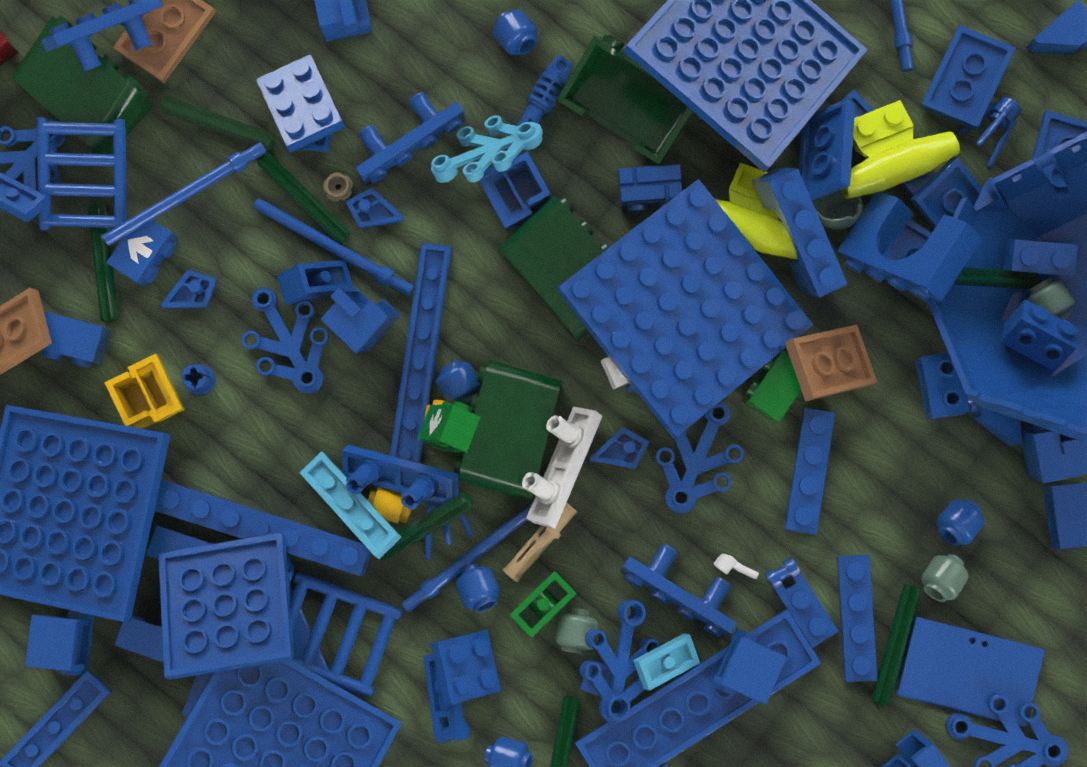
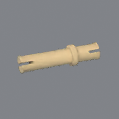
(536, 545)

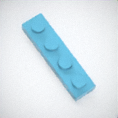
(352, 508)

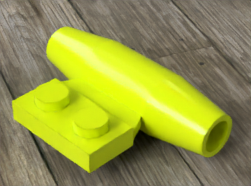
(891, 151)
(756, 223)

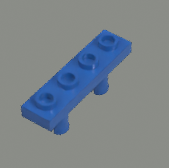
(80, 35)
(400, 151)
(396, 474)
(665, 591)

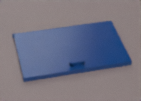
(958, 672)

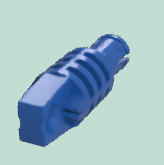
(547, 90)

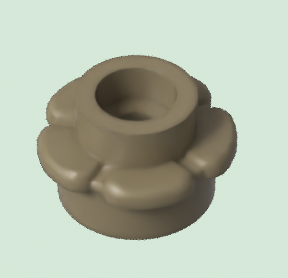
(338, 179)

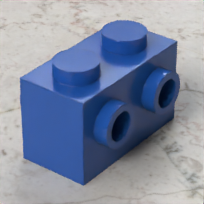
(1040, 335)
(940, 386)

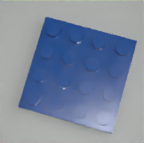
(225, 606)

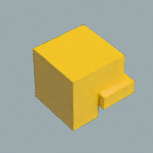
(144, 394)

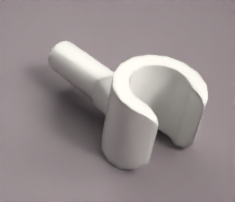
(727, 562)

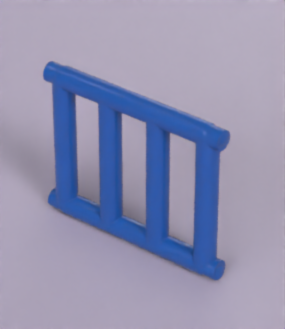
(115, 160)
(361, 602)

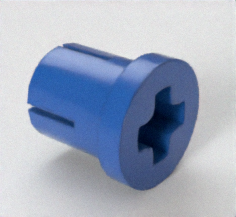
(204, 385)

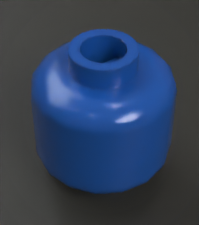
(515, 32)
(458, 382)
(960, 522)
(478, 588)
(508, 753)

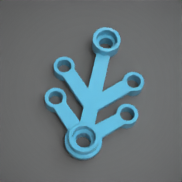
(490, 150)

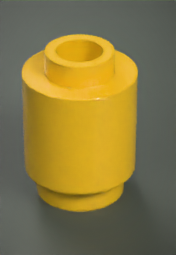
(389, 505)

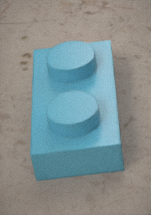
(666, 661)

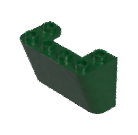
(80, 96)
(625, 98)
(549, 252)
(511, 428)

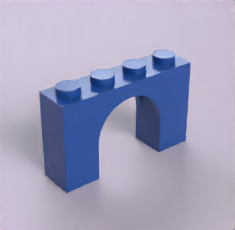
(817, 266)
(926, 272)
(140, 633)

